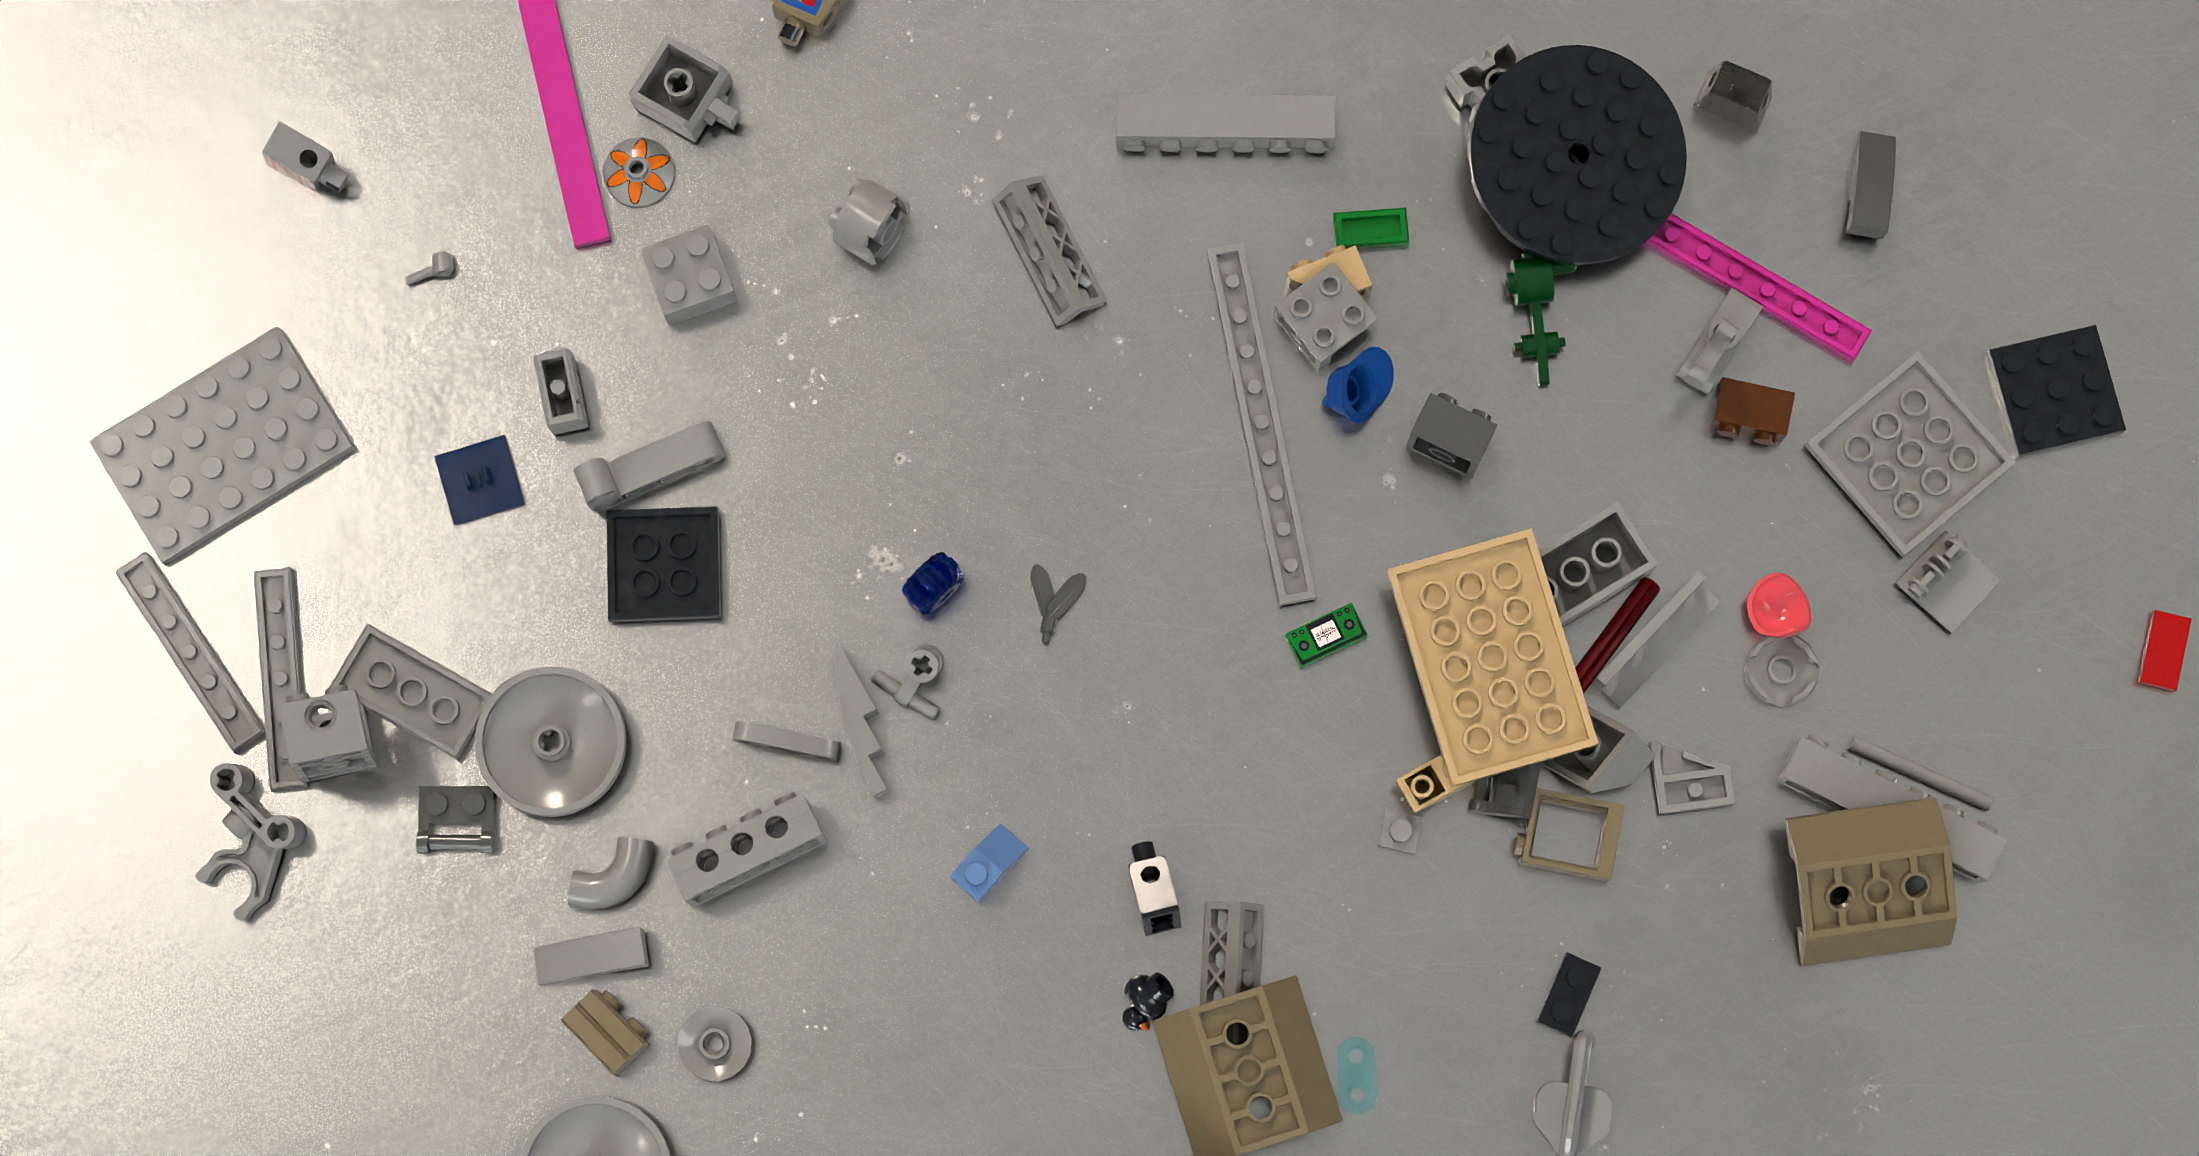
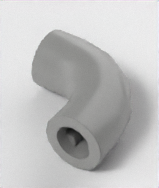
(616, 882)

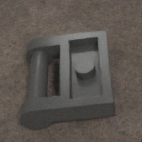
(1513, 793)
(456, 807)

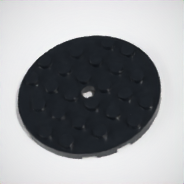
(1629, 142)

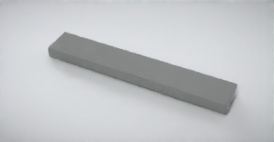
(190, 652)
(278, 666)

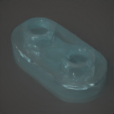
(1357, 1075)

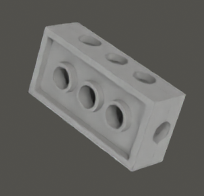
(767, 852)

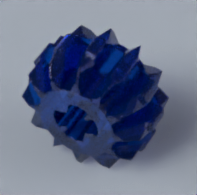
(933, 583)

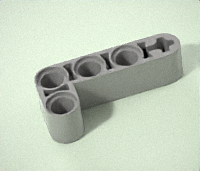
(648, 467)

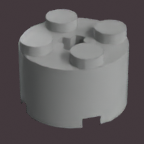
(869, 220)

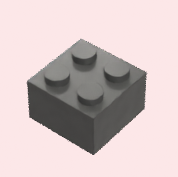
(1451, 434)

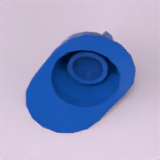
(1361, 385)

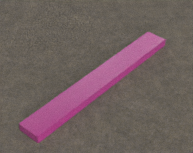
(564, 122)
(1776, 295)

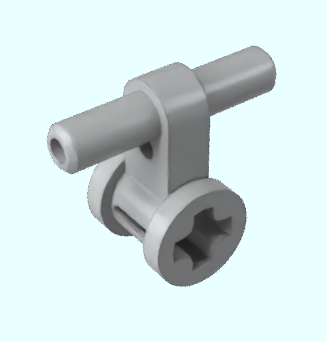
(906, 693)

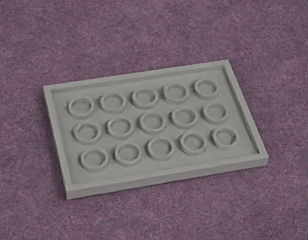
(221, 445)

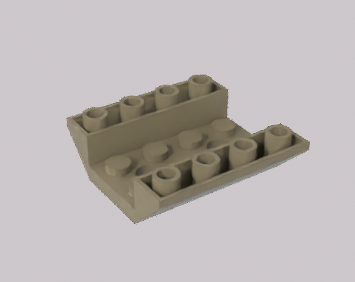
(1873, 857)
(1220, 1079)

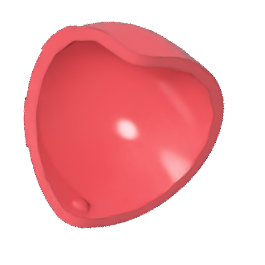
(1778, 606)

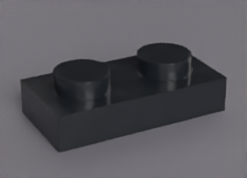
(1568, 995)

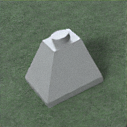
(1610, 764)

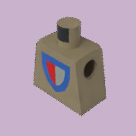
(804, 15)

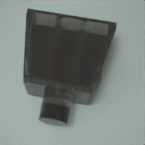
(1735, 95)

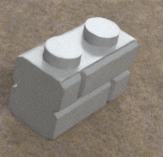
(560, 391)

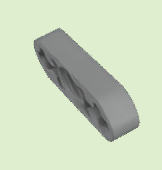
(786, 741)

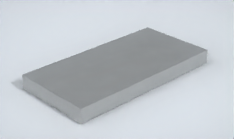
(413, 691)

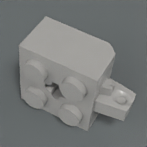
(687, 110)

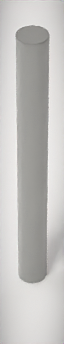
(1921, 773)

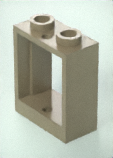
(1607, 844)

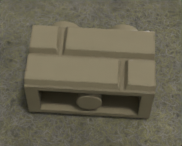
(606, 1031)

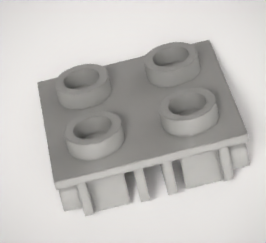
(1948, 581)

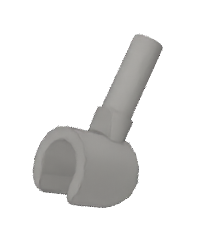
(441, 266)

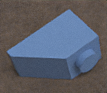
(988, 863)

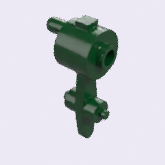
(1533, 284)

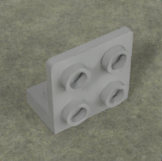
(1324, 315)

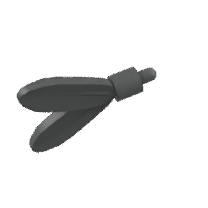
(1052, 605)

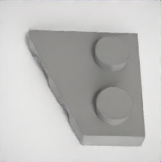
(1689, 782)

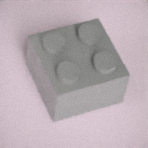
(688, 274)

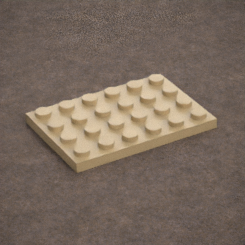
(1492, 657)

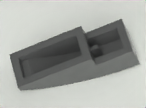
(1872, 185)

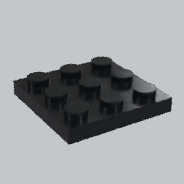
(2056, 391)
(663, 564)

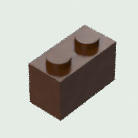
(1751, 411)

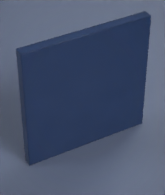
(479, 480)

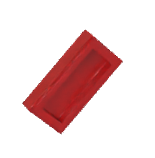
(2164, 650)

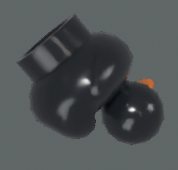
(1148, 998)

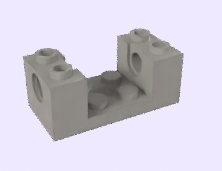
(330, 750)

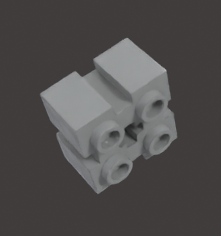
(1473, 79)

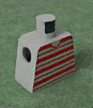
(289, 152)

